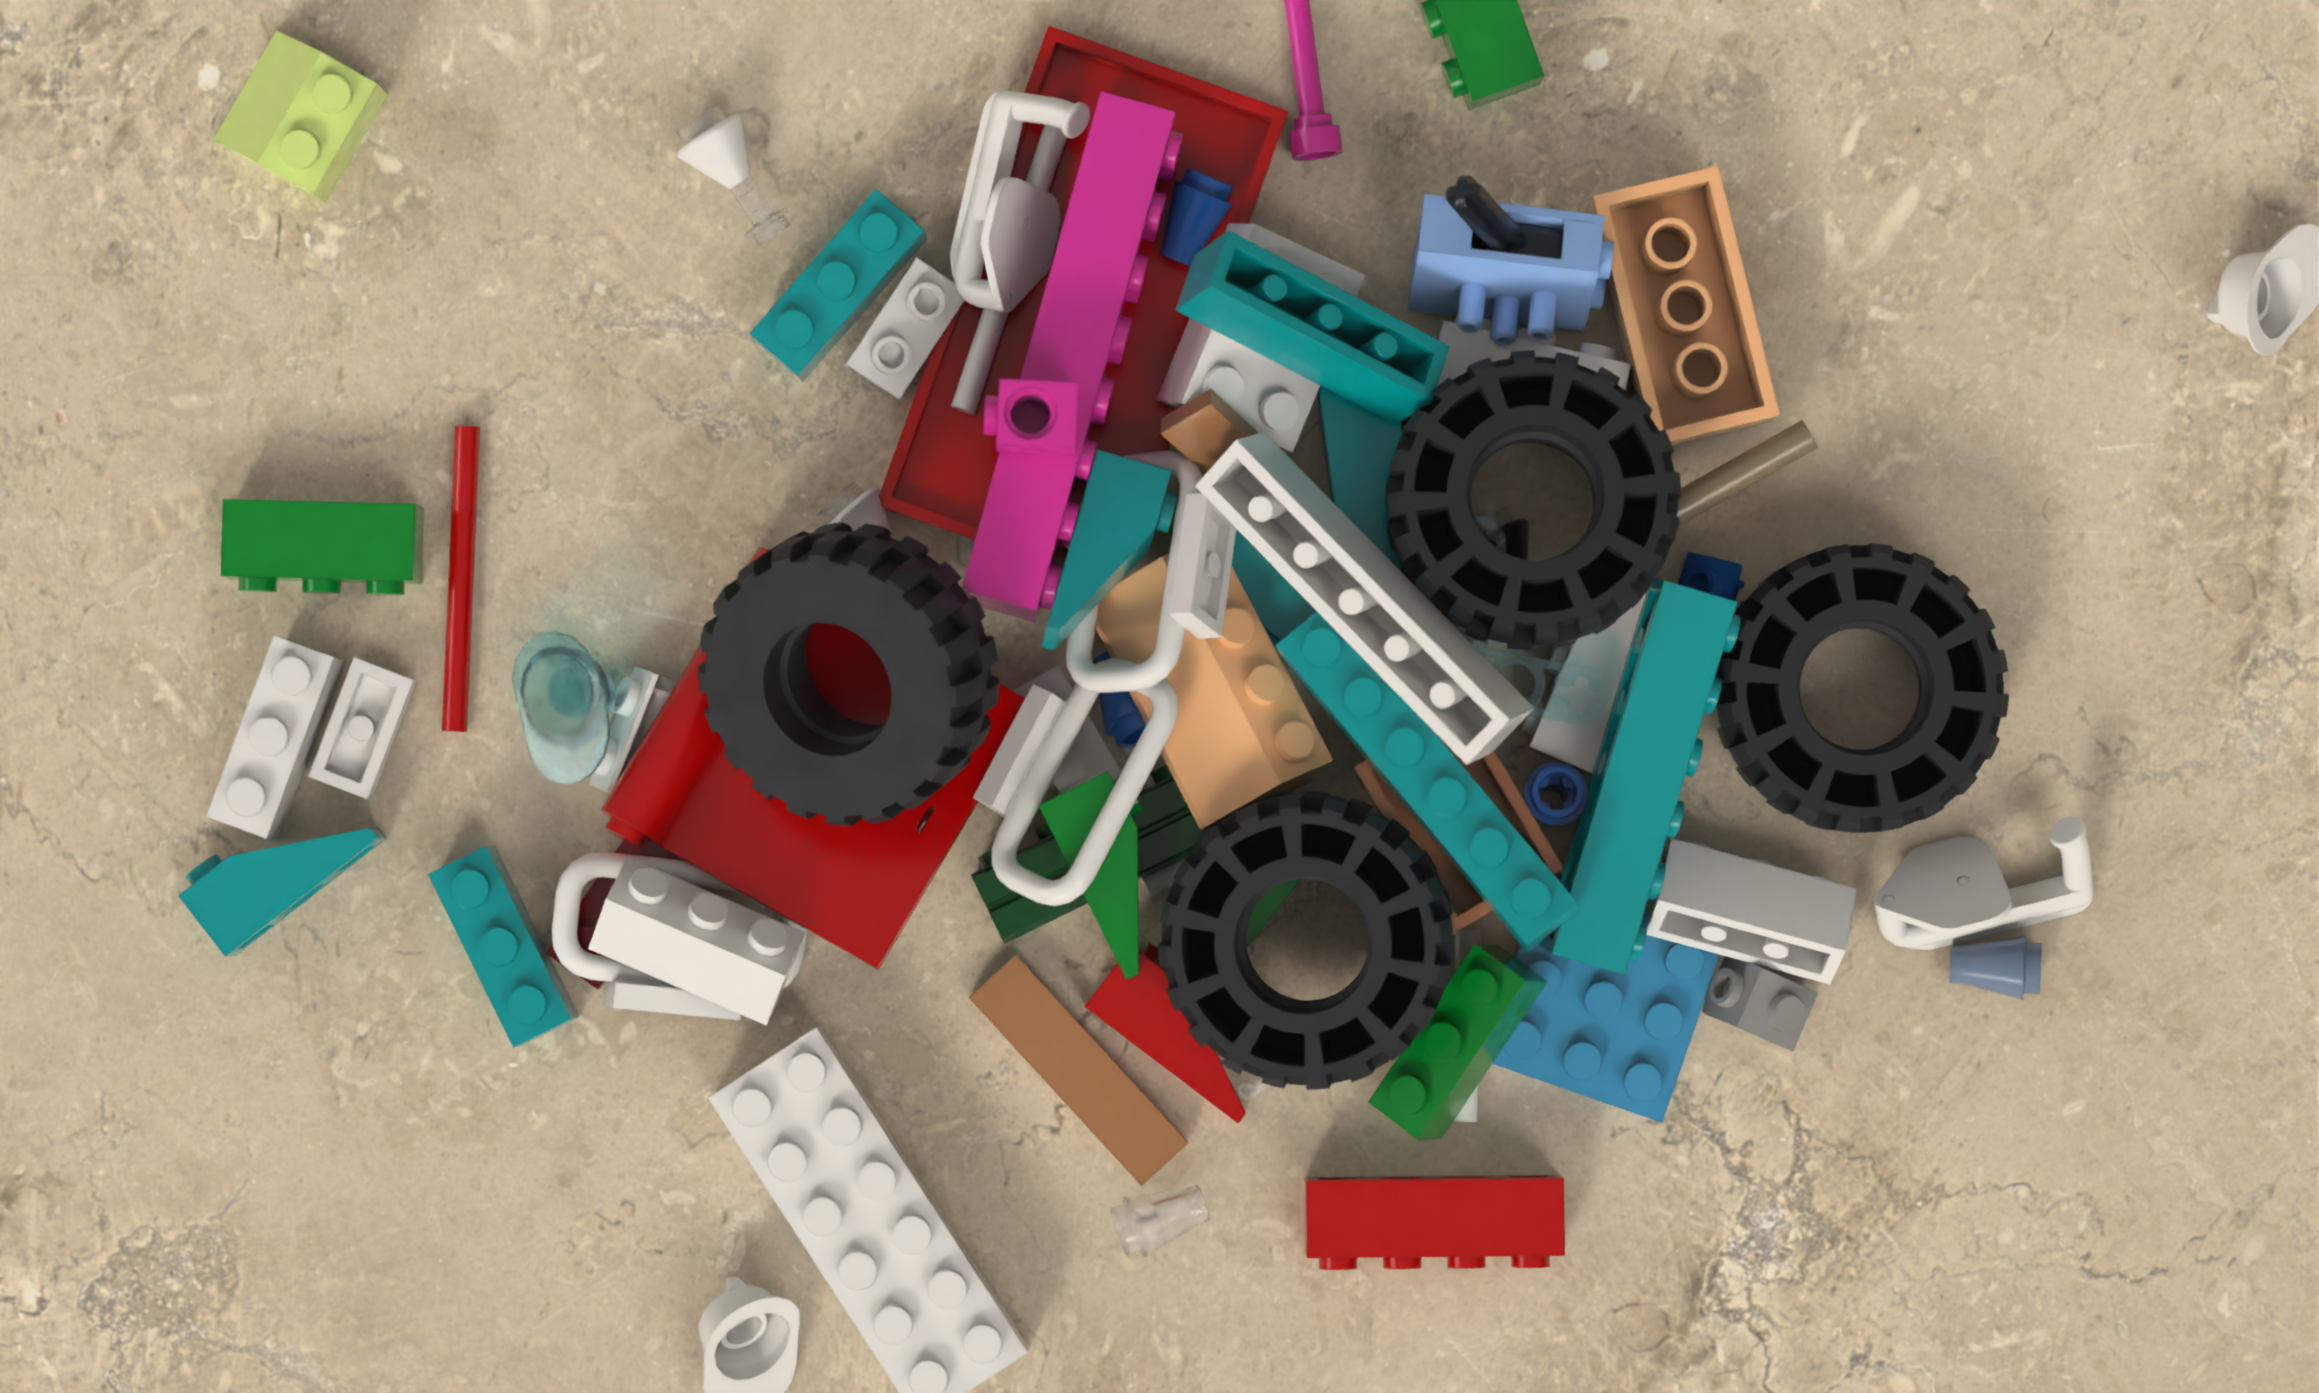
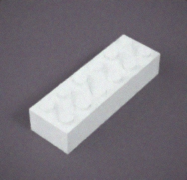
(868, 1220)

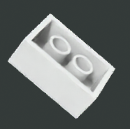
(1252, 385)

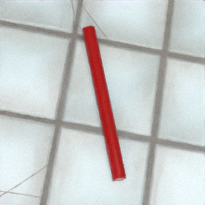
(460, 579)

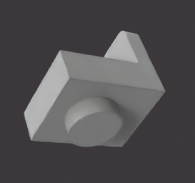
(1759, 1002)

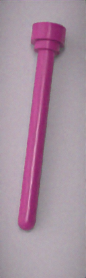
(1314, 132)

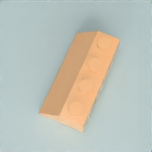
(1239, 714)

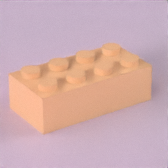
(1685, 306)

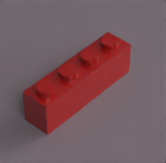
(1434, 1218)

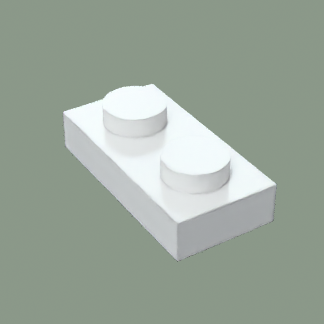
(362, 728)

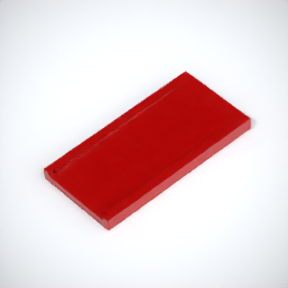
(942, 454)

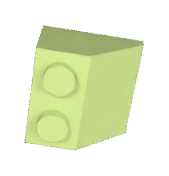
(301, 115)

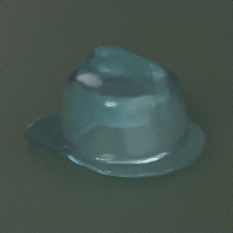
(563, 706)

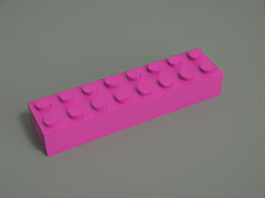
(1073, 341)

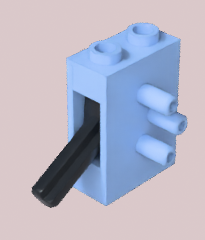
(1507, 264)

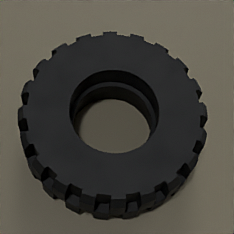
(1552, 406)
(1955, 670)
(780, 722)
(1285, 1036)

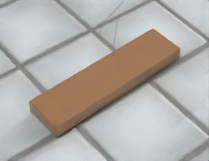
(1078, 1070)

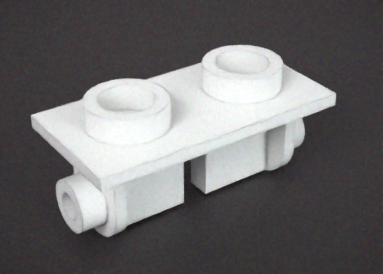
(906, 329)
(636, 708)

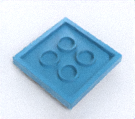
(1610, 1030)

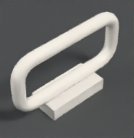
(1192, 593)
(1029, 764)
(625, 985)

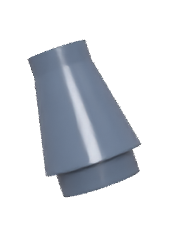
(1998, 966)

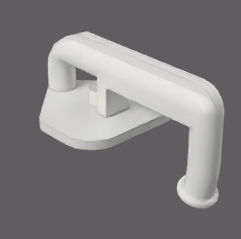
(1004, 217)
(1958, 893)

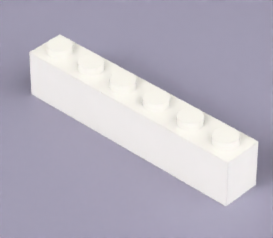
(1364, 597)

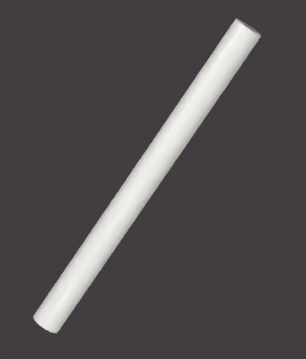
(991, 321)

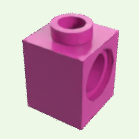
(1058, 399)

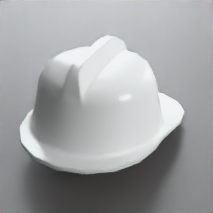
(2270, 291)
(748, 1340)

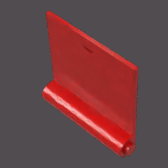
(833, 880)

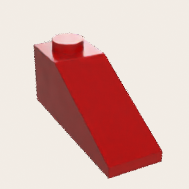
(1146, 1018)

